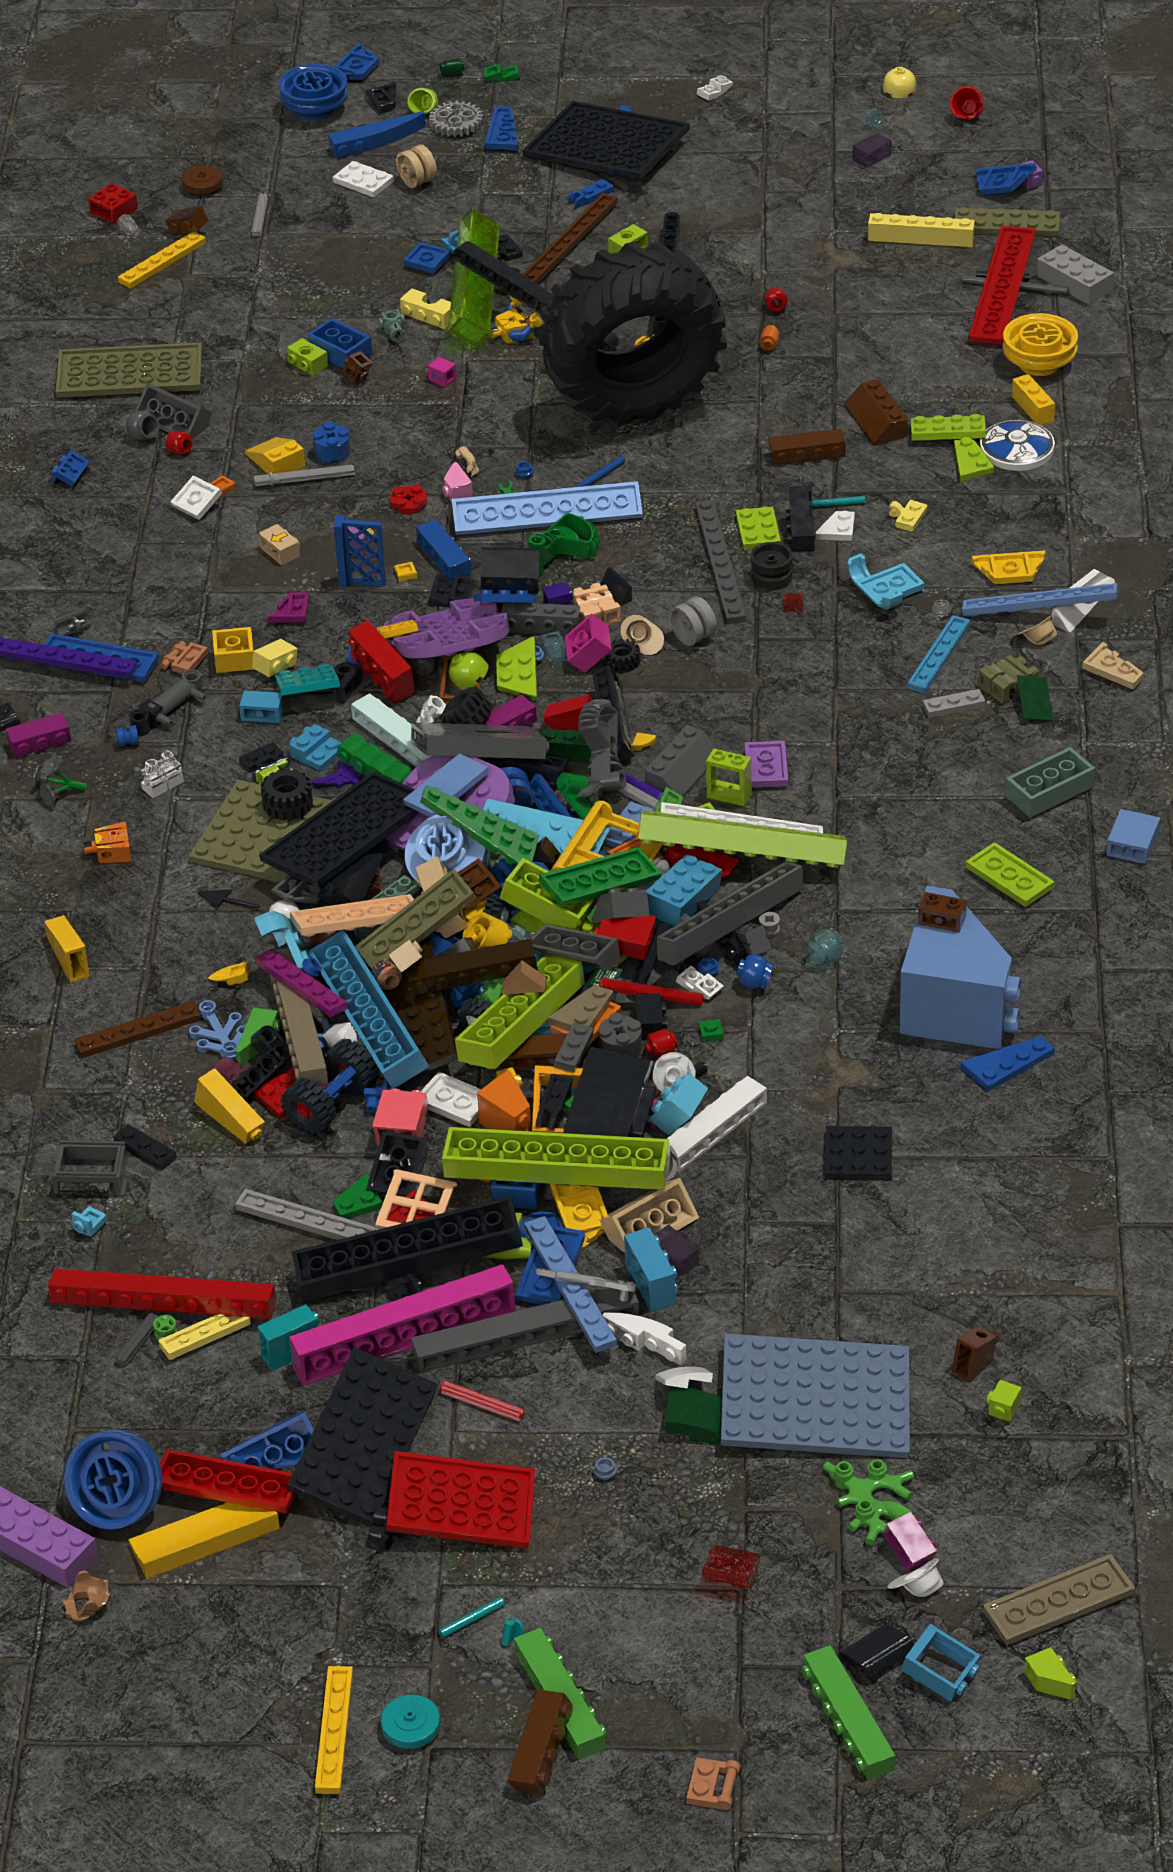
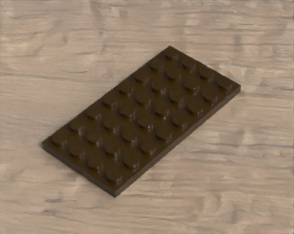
(424, 1018)

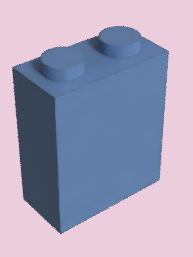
(1133, 836)

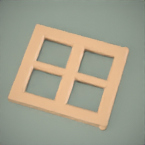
(391, 1197)

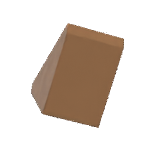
(524, 980)

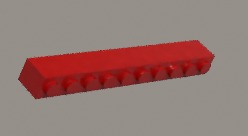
(162, 1293)

